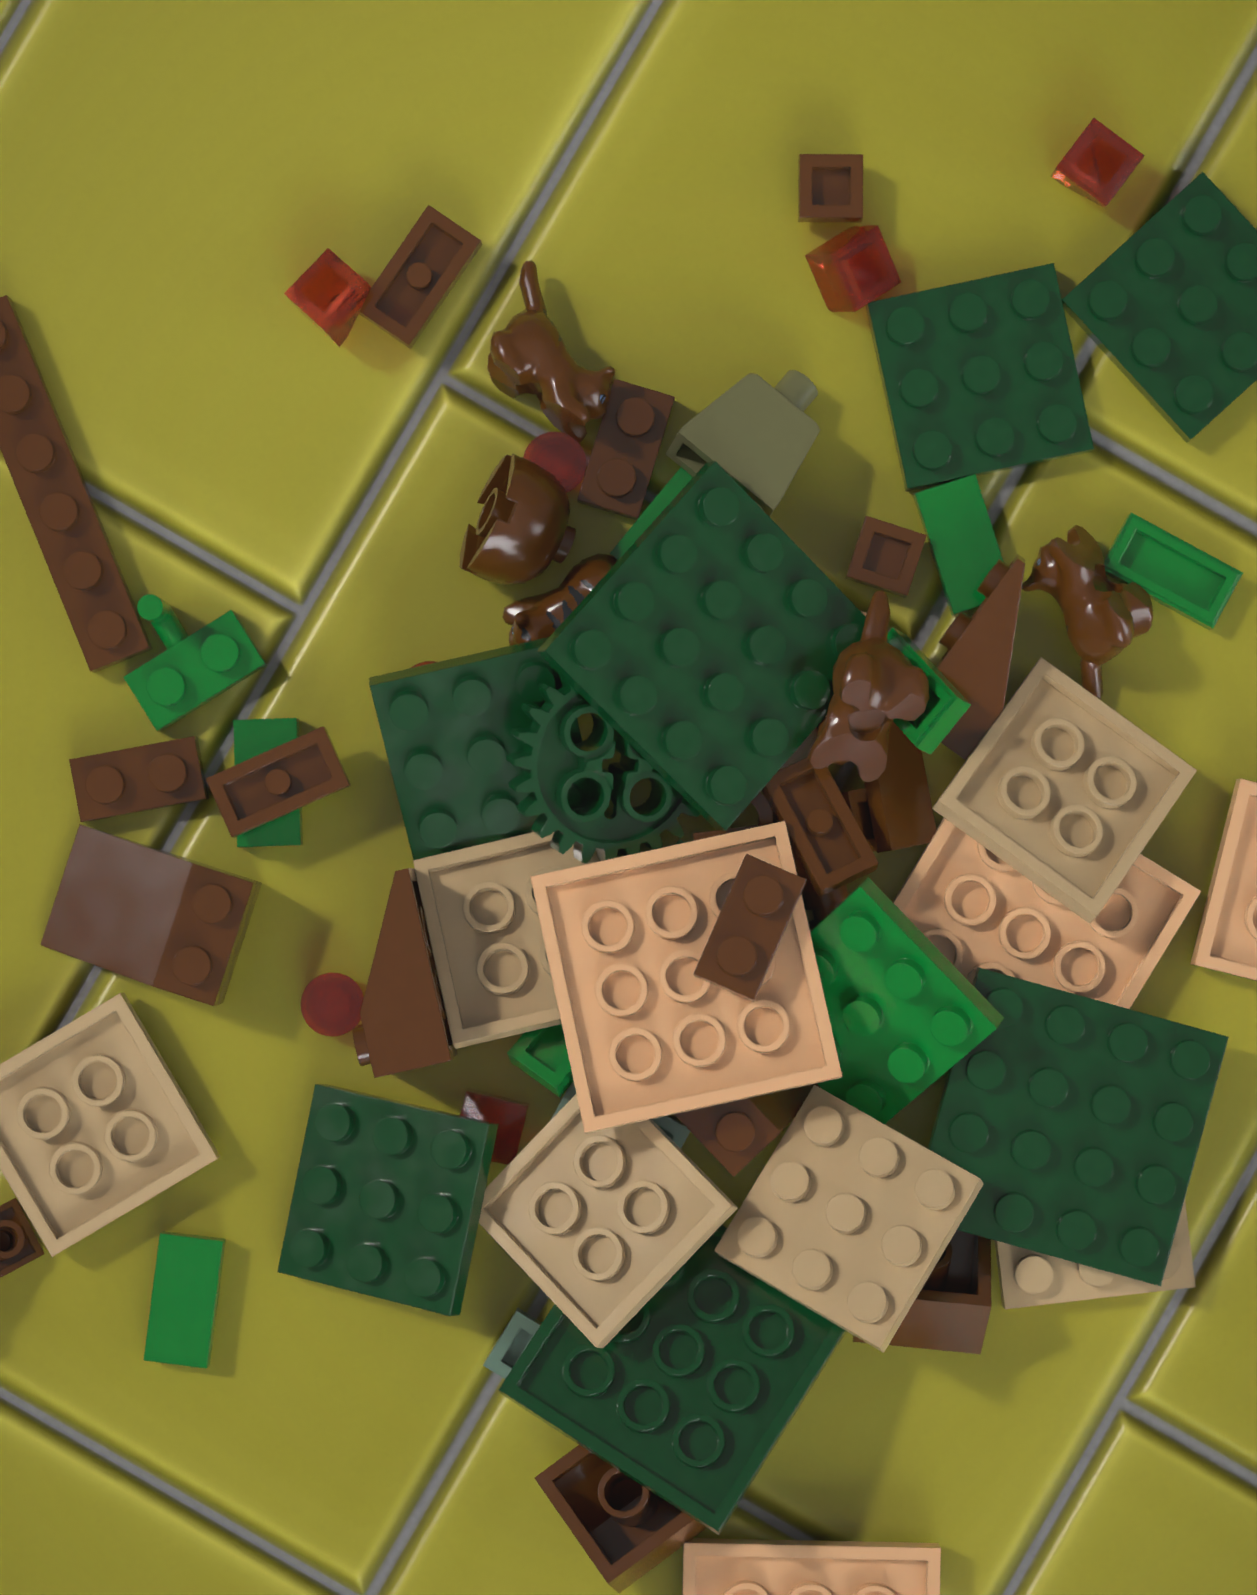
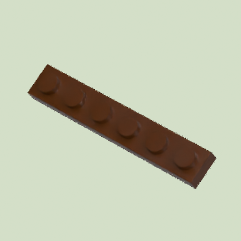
(62, 507)

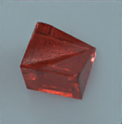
(1097, 164)
(853, 268)
(330, 296)
(500, 1110)

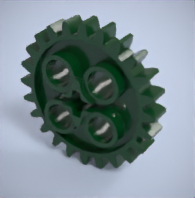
(555, 763)

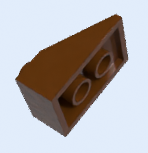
(151, 915)
(403, 999)

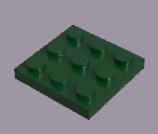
(1179, 307)
(979, 377)
(450, 742)
(387, 1199)

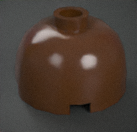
(519, 524)

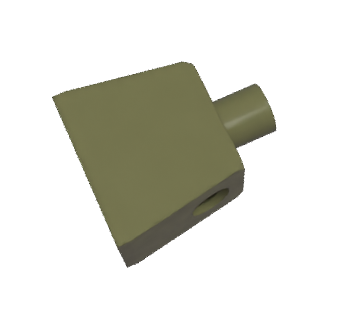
(753, 435)

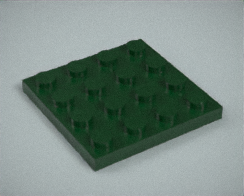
(709, 645)
(1078, 1125)
(687, 1387)

